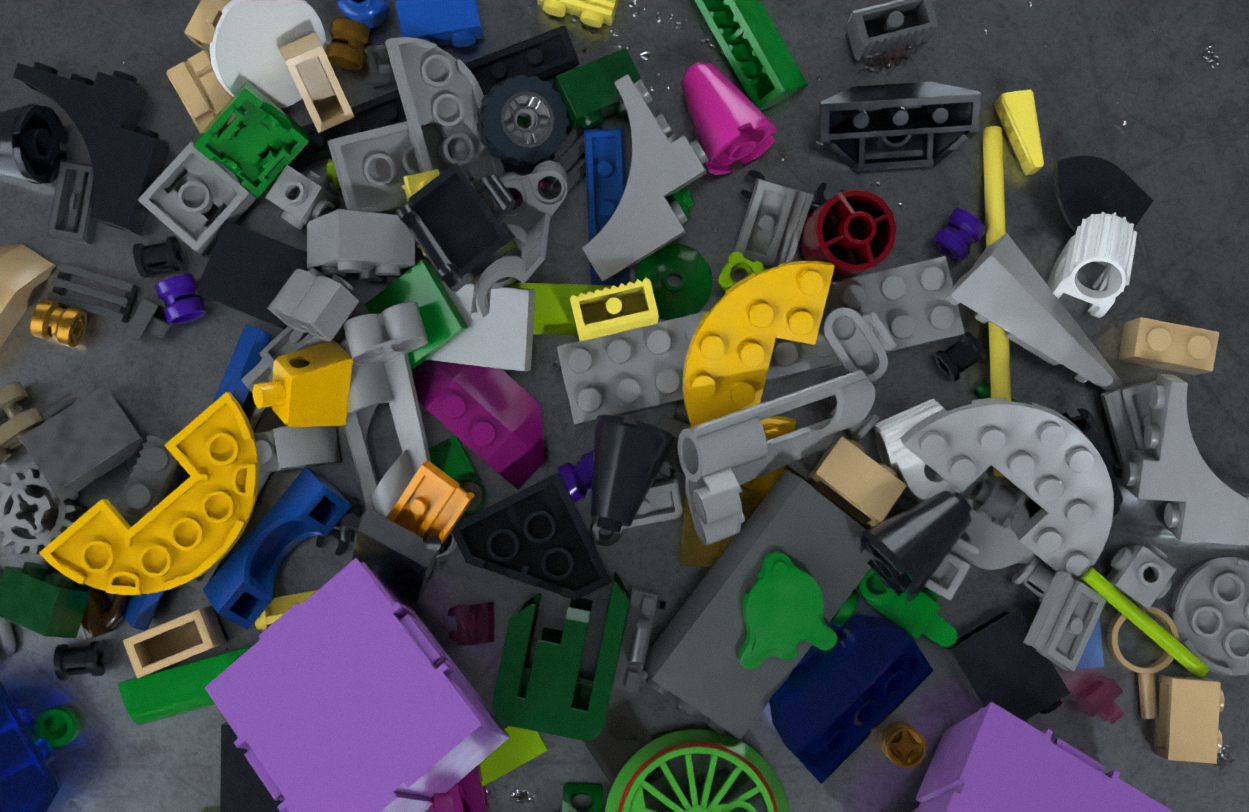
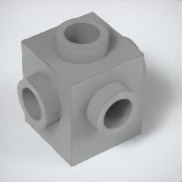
(301, 196)
(1141, 574)

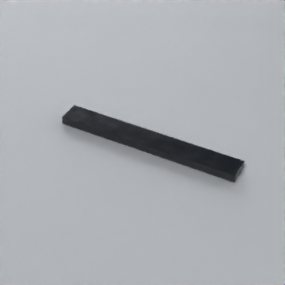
(536, 56)

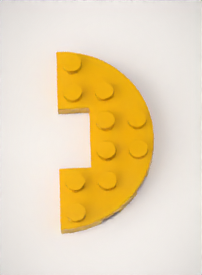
(736, 342)
(186, 529)

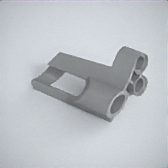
(530, 226)
(384, 375)

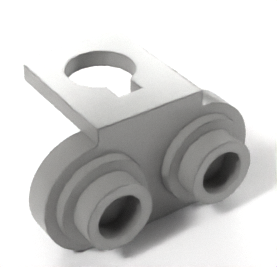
(859, 341)

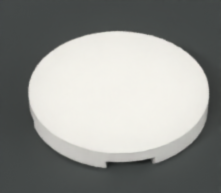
(249, 43)

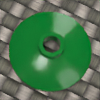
(695, 275)

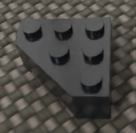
(535, 540)

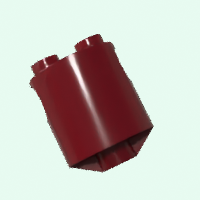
(828, 236)

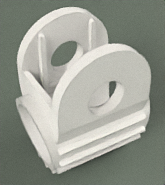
(1101, 240)
(901, 459)

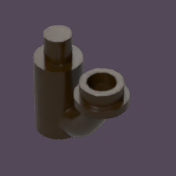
(98, 619)

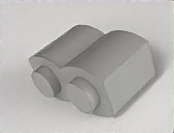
(314, 303)

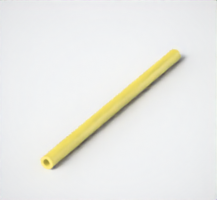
(995, 225)

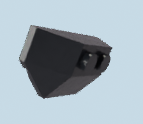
(898, 124)

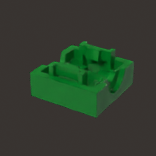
(261, 126)

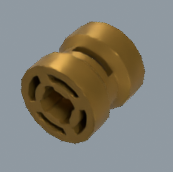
(347, 43)
(57, 322)
(908, 750)

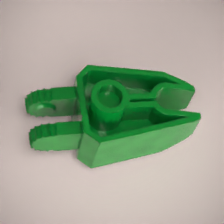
(918, 617)

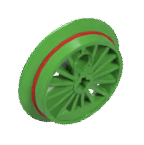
(628, 787)

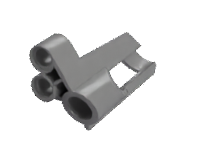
(735, 450)

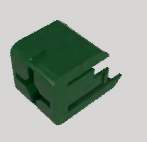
(551, 694)

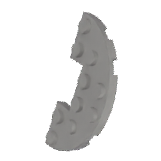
(1040, 456)

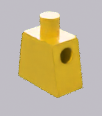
(309, 386)

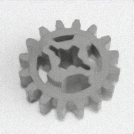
(16, 508)

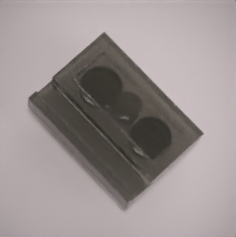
(619, 741)

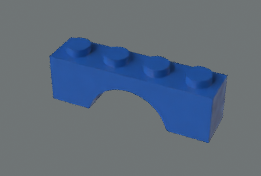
(247, 578)

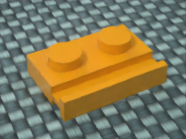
(431, 503)

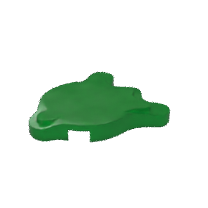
(781, 612)

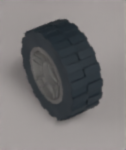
(541, 133)

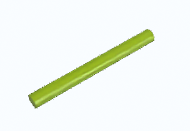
(1145, 623)

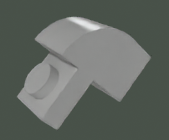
(296, 447)

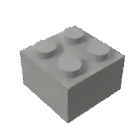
(359, 244)

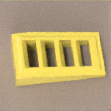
(1021, 126)

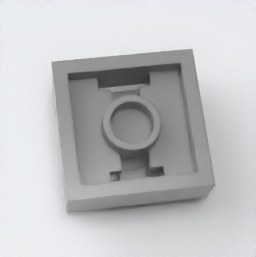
(184, 206)

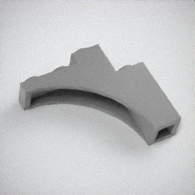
(657, 171)
(1175, 472)

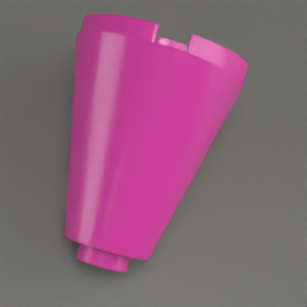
(724, 119)

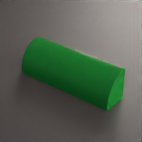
(754, 50)
(175, 688)

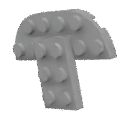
(440, 129)

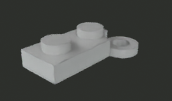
(659, 505)

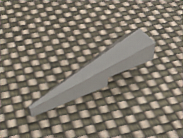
(1015, 297)

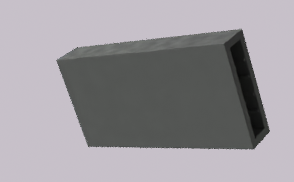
(702, 642)

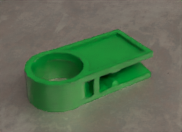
(454, 461)

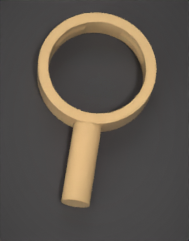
(1145, 674)

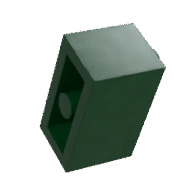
(591, 89)
(42, 601)

